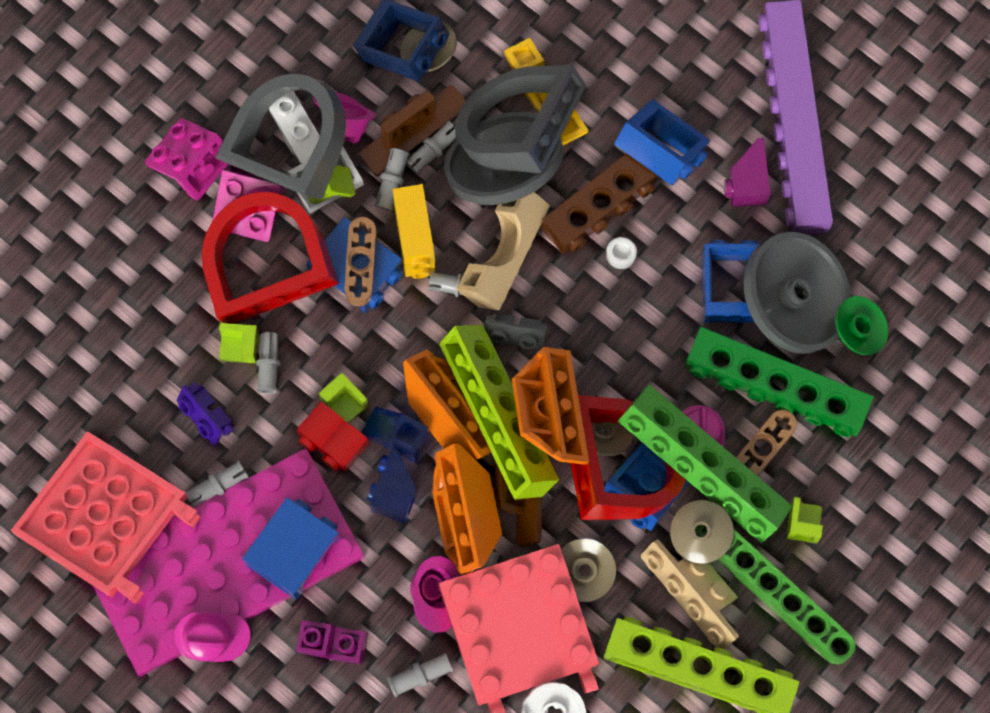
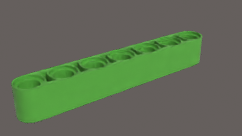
(784, 589)

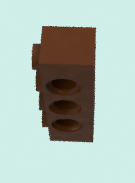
(569, 237)

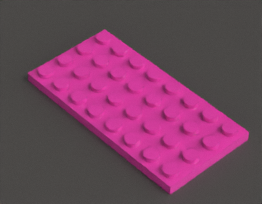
(204, 564)

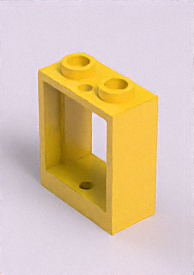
(414, 231)

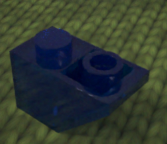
(397, 431)
(395, 489)

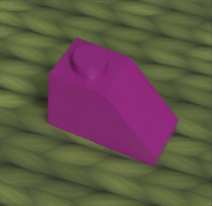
(749, 178)

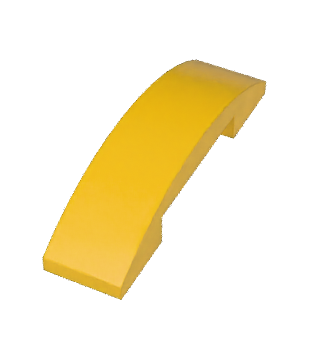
(526, 55)

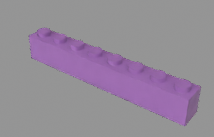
(796, 118)

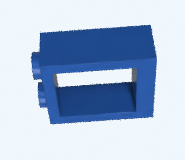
(655, 154)
(724, 311)

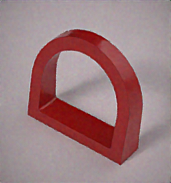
(315, 280)
(589, 487)

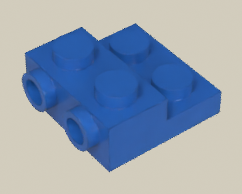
(642, 475)

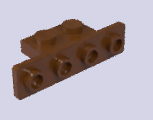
(411, 125)
(527, 511)

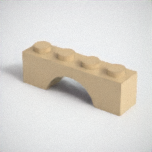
(489, 282)

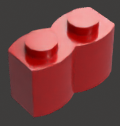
(332, 437)

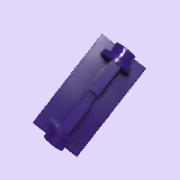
(195, 403)

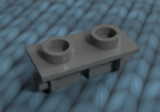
(528, 334)

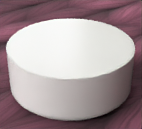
(621, 253)

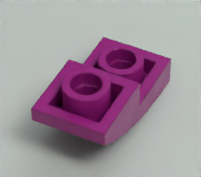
(332, 642)

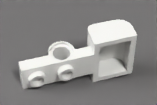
(301, 140)

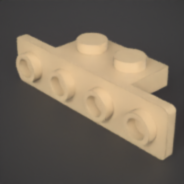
(697, 590)

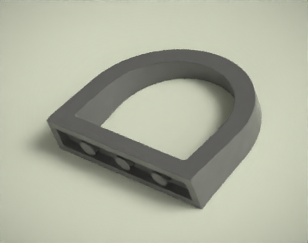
(564, 91)
(325, 155)

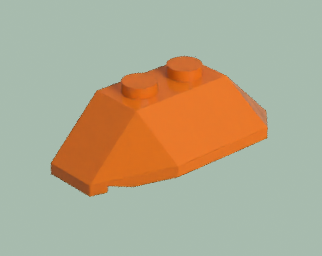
(441, 403)
(550, 406)
(465, 508)

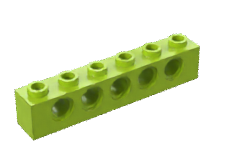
(494, 408)
(621, 651)

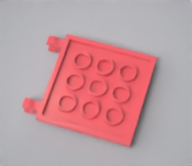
(102, 515)
(519, 626)

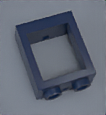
(387, 18)

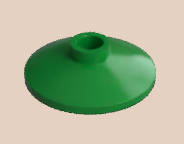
(861, 325)

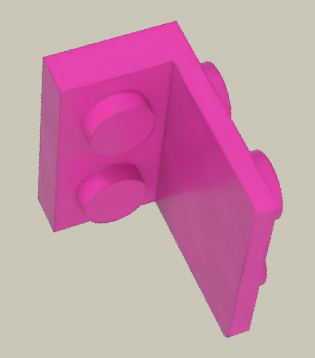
(188, 157)
(237, 183)

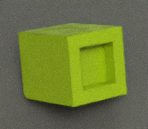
(339, 184)
(238, 343)
(344, 398)
(804, 522)

